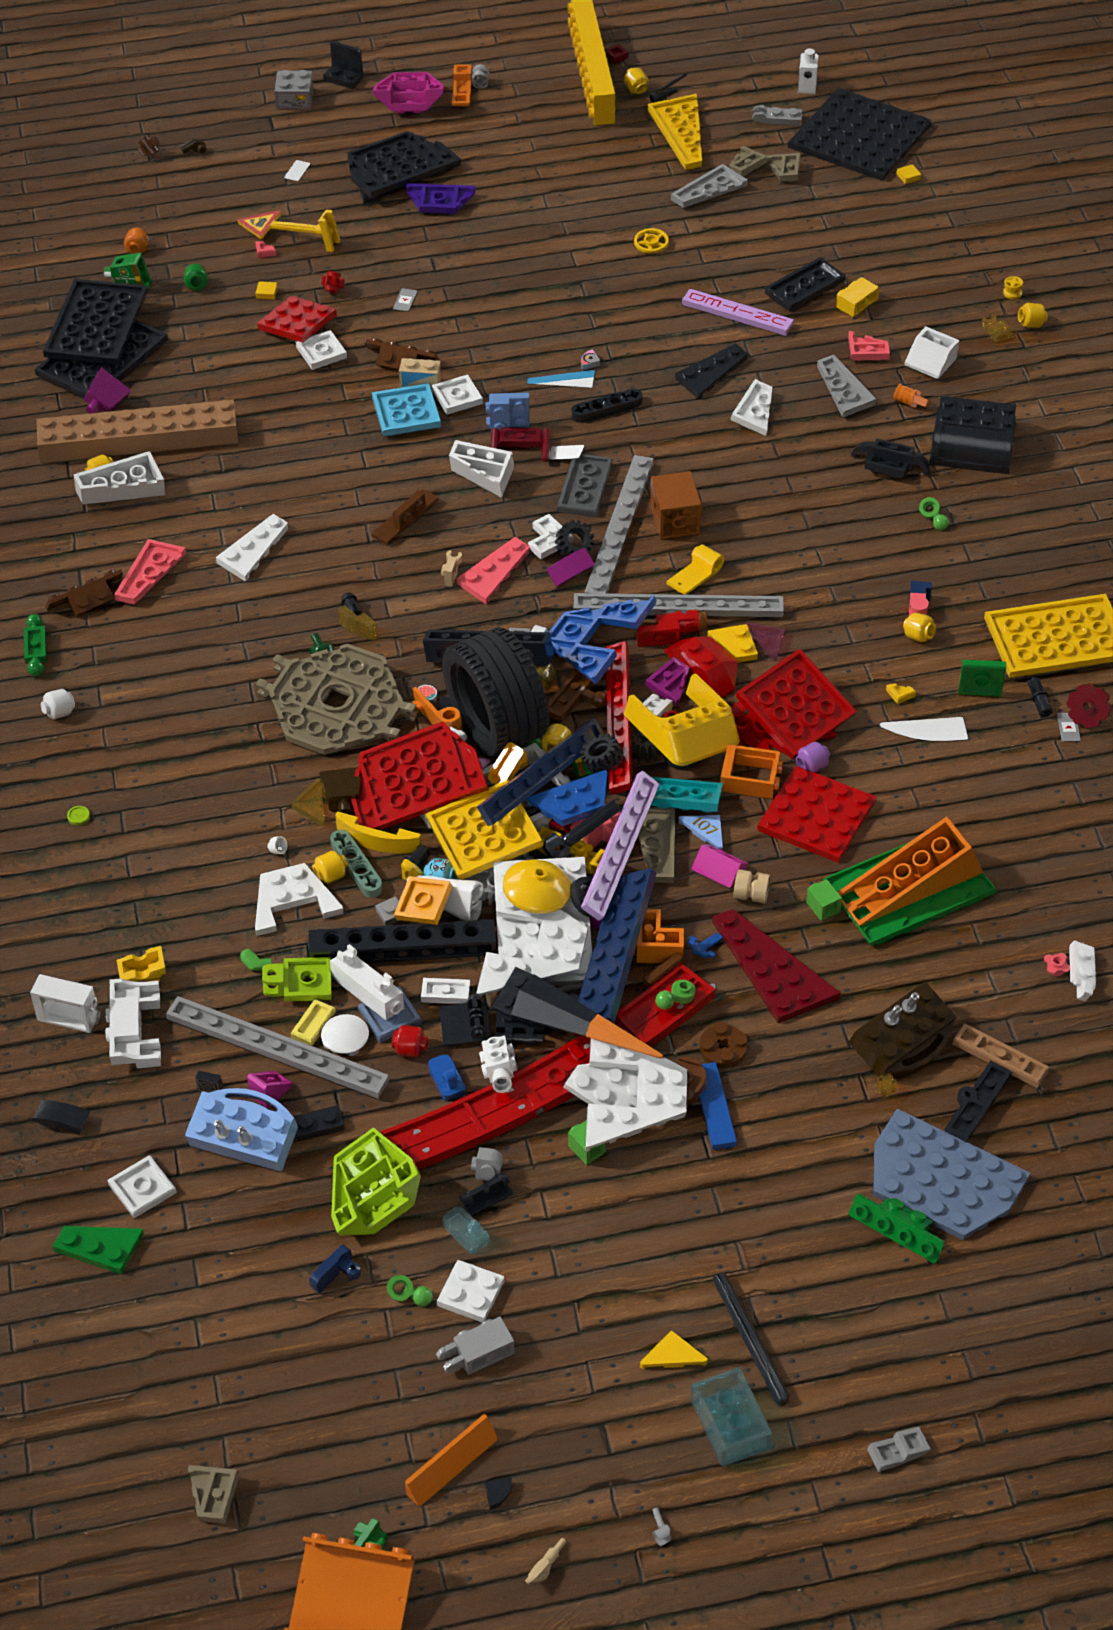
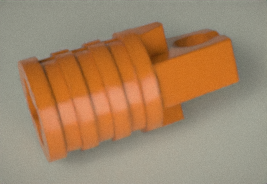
(909, 396)

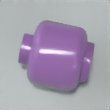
(813, 757)

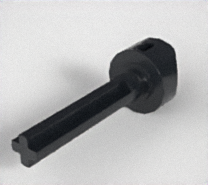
(578, 832)

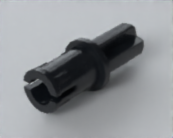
(1040, 697)

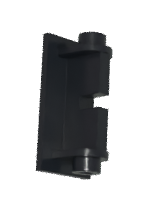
(486, 1195)

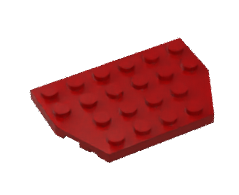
(415, 776)

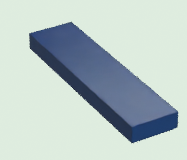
(716, 1111)

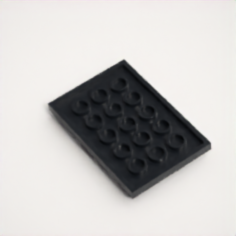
(95, 321)
(78, 375)

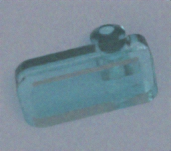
(465, 1230)

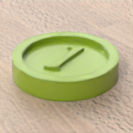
(78, 815)

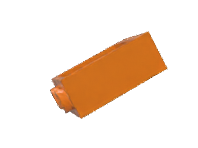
(755, 758)

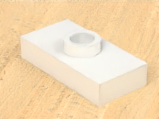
(445, 990)

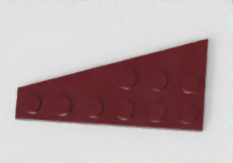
(777, 976)

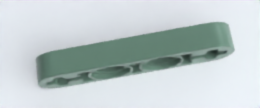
(359, 861)

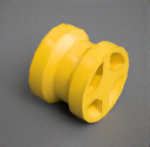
(1013, 287)

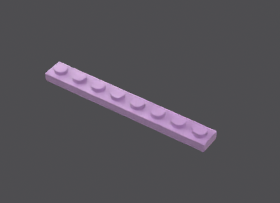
(620, 846)

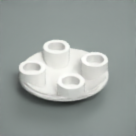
(345, 1034)

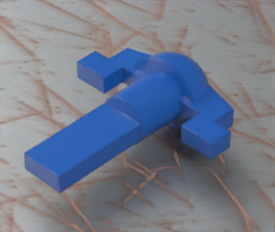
(699, 948)

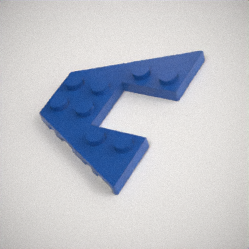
(577, 627)

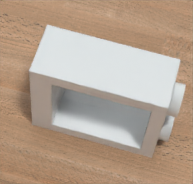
(49, 1011)

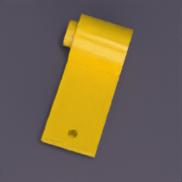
(704, 565)

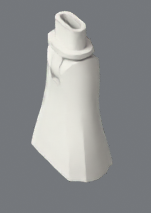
(463, 898)

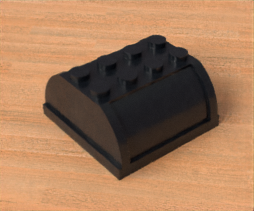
(973, 435)

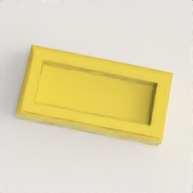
(312, 1022)

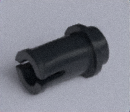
(350, 602)
(418, 855)

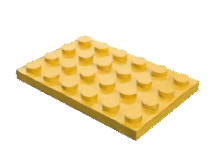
(1053, 635)

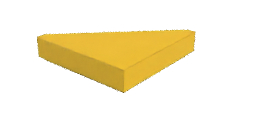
(673, 1352)

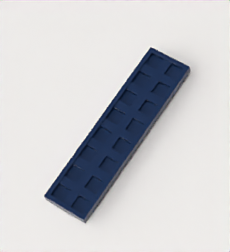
(616, 944)

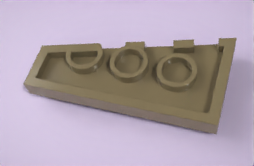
(658, 842)

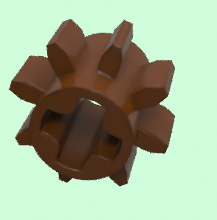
(148, 146)

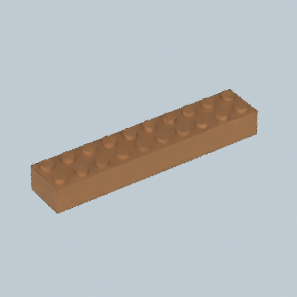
(137, 431)

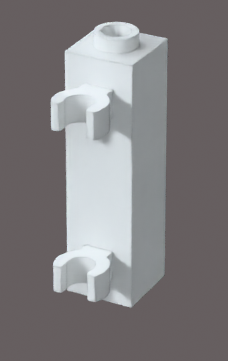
(366, 983)

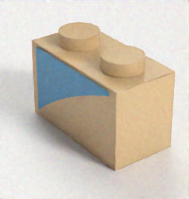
(419, 372)

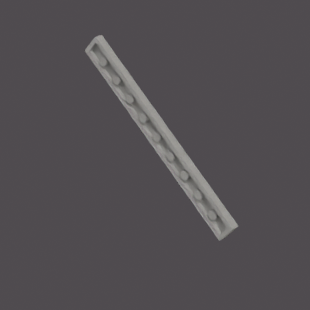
(619, 525)
(711, 604)
(278, 1047)

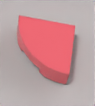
(264, 250)

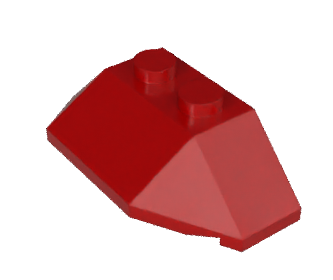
(708, 661)

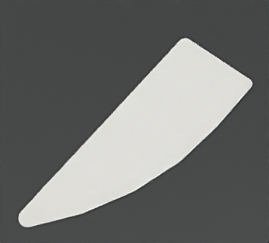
(930, 729)

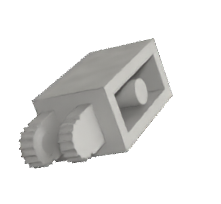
(478, 1347)

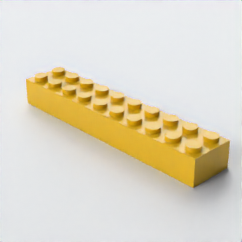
(592, 62)

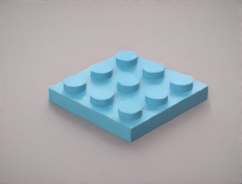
(406, 409)

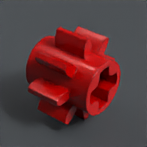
(332, 282)

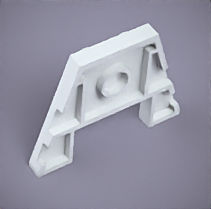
(288, 889)

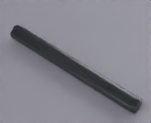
(751, 1339)

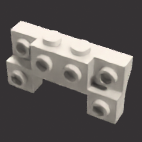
(124, 1016)

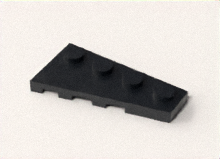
(708, 371)

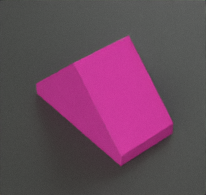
(269, 1083)

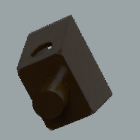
(339, 788)

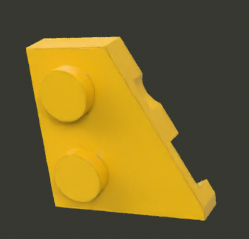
(736, 641)

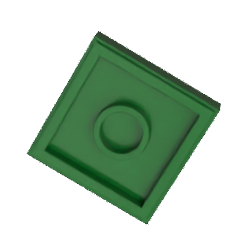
(982, 677)

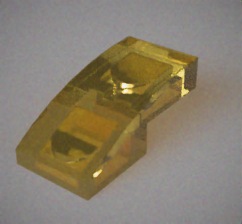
(359, 625)

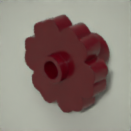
(1080, 710)

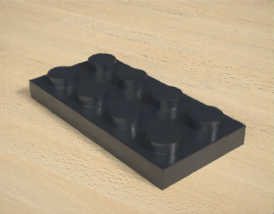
(805, 284)

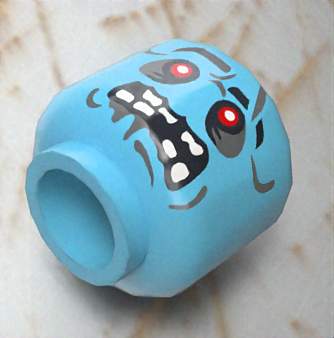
(440, 868)

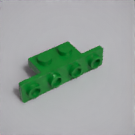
(899, 1224)

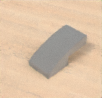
(900, 1449)

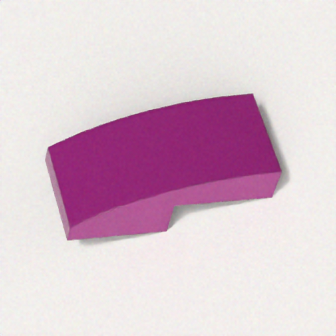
(570, 566)

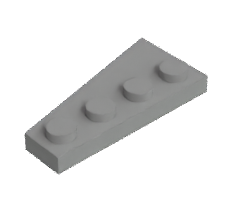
(710, 185)
(844, 387)

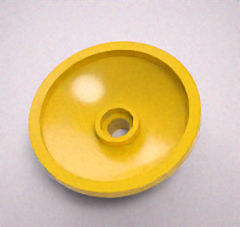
(537, 886)

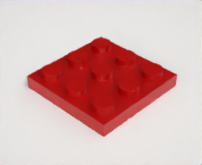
(297, 319)

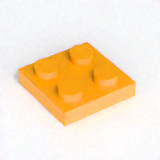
(423, 900)

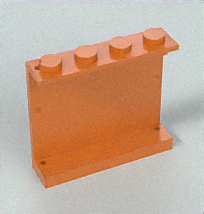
(351, 1586)

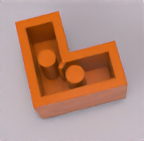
(658, 943)

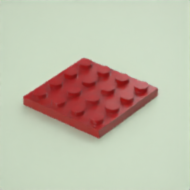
(795, 703)
(816, 813)

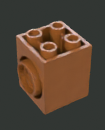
(675, 505)

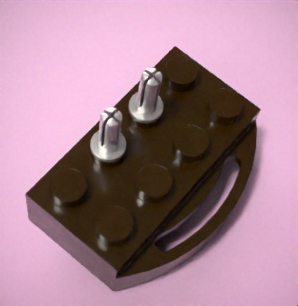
(904, 1032)

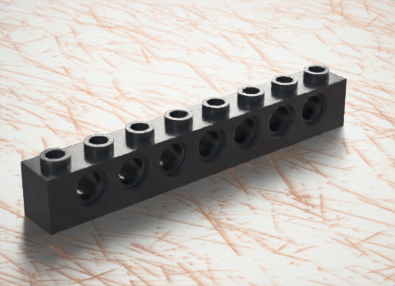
(407, 941)

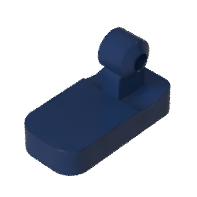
(338, 1261)

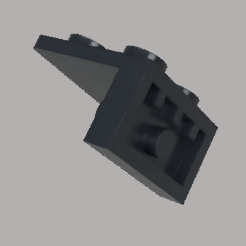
(346, 65)

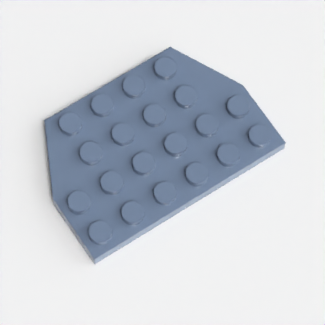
(943, 1176)

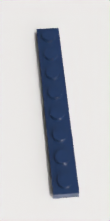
(538, 773)

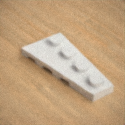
(251, 548)

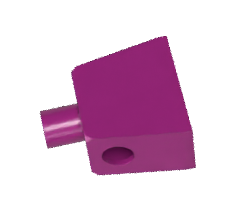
(105, 393)

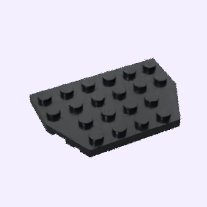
(398, 162)

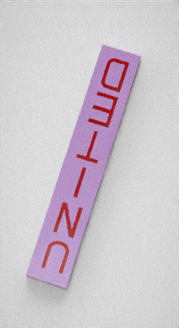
(737, 312)

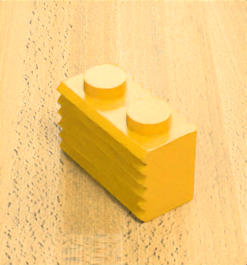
(857, 296)

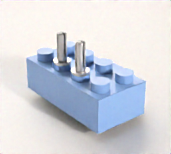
(242, 1127)

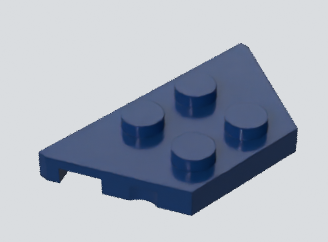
(572, 800)

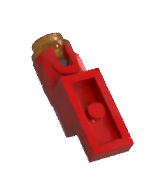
(669, 627)

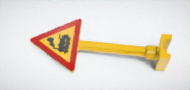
(262, 223)

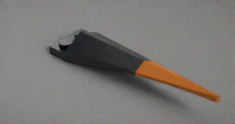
(540, 1003)

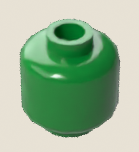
(195, 277)

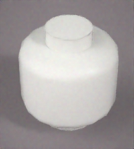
(57, 704)

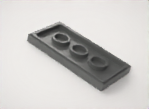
(585, 485)

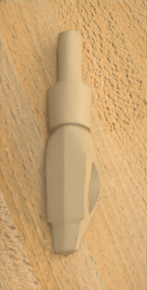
(541, 1569)

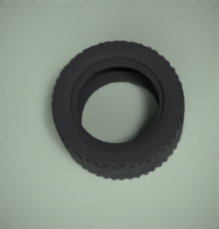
(495, 690)

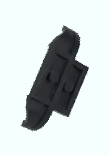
(891, 458)

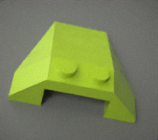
(371, 1185)

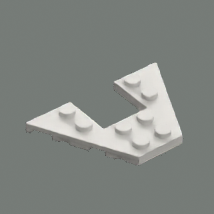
(556, 951)
(659, 1095)

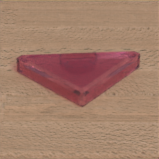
(768, 638)

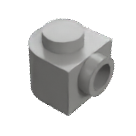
(487, 1164)

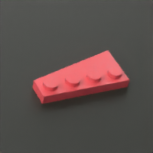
(148, 568)
(489, 573)

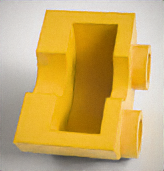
(144, 968)

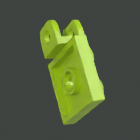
(290, 979)

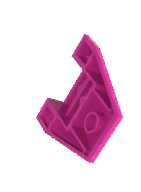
(408, 91)

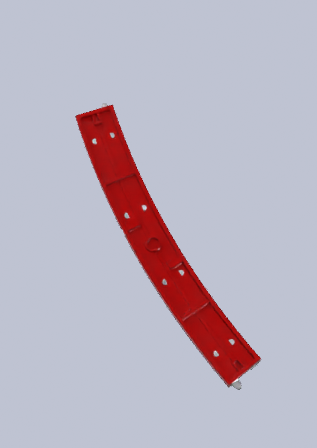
(540, 1084)

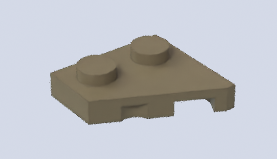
(747, 161)
(785, 166)
(213, 1492)

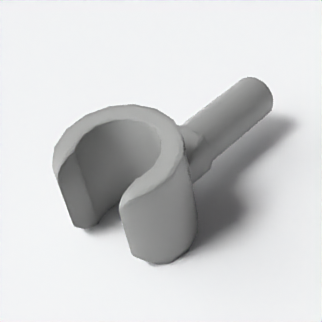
(662, 1534)

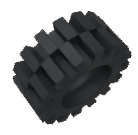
(578, 529)
(602, 753)

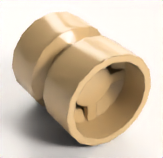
(751, 886)

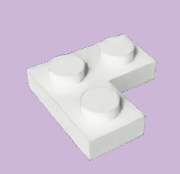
(545, 544)

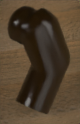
(195, 145)

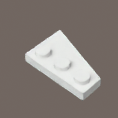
(754, 408)

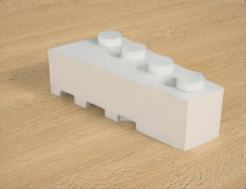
(120, 480)

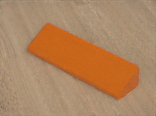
(450, 1461)

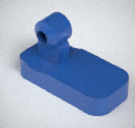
(446, 1077)

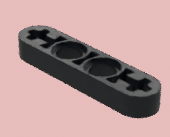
(585, 411)

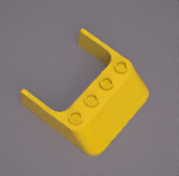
(692, 733)

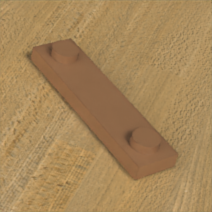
(992, 1050)

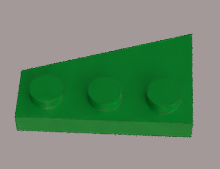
(99, 1246)

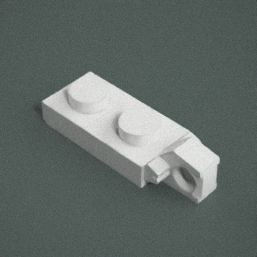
(1082, 969)

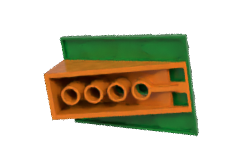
(912, 884)

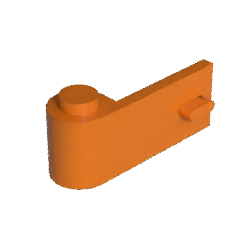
(448, 715)

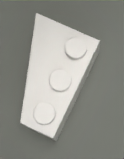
(482, 465)

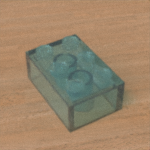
(730, 1416)

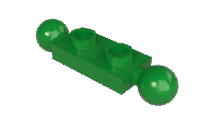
(35, 645)

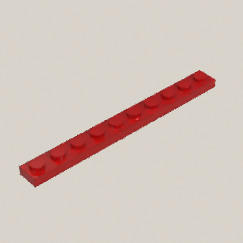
(618, 725)

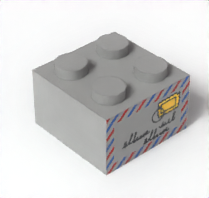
(294, 89)

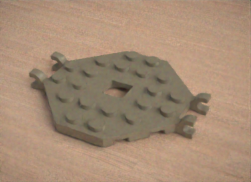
(306, 684)

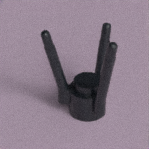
(660, 95)

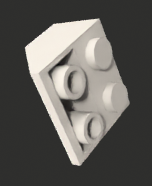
(932, 352)

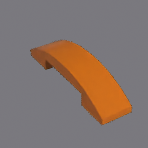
(462, 85)

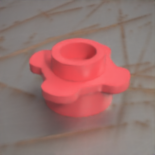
(1054, 968)

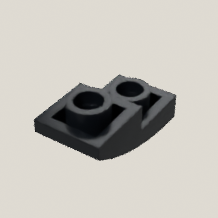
(65, 1115)

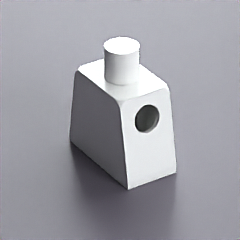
(808, 67)

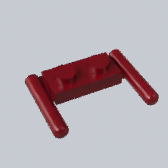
(522, 438)

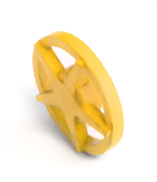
(651, 241)

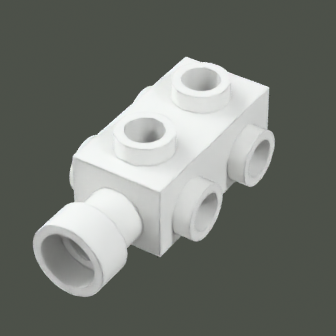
(498, 1063)

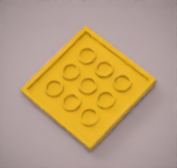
(474, 845)

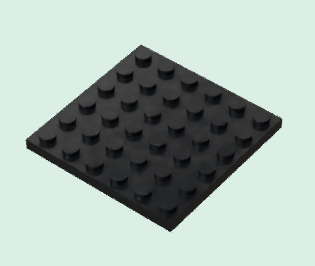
(860, 134)

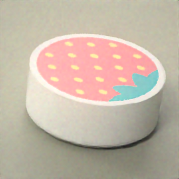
(429, 692)

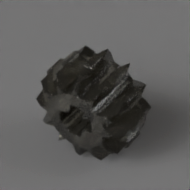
(643, 748)

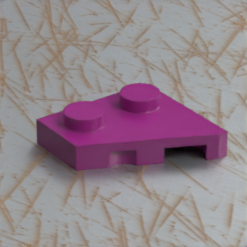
(669, 680)

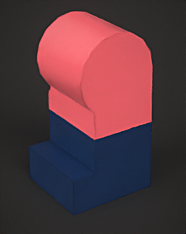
(919, 596)

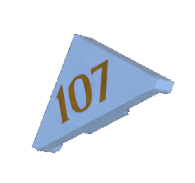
(704, 827)

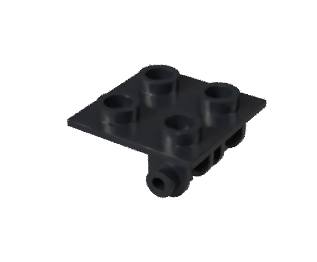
(465, 1022)

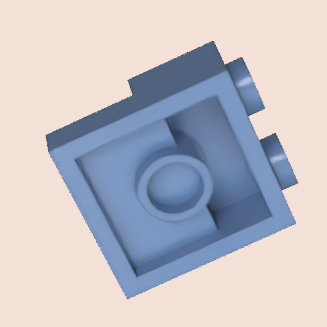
(508, 411)

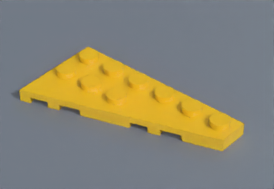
(680, 126)

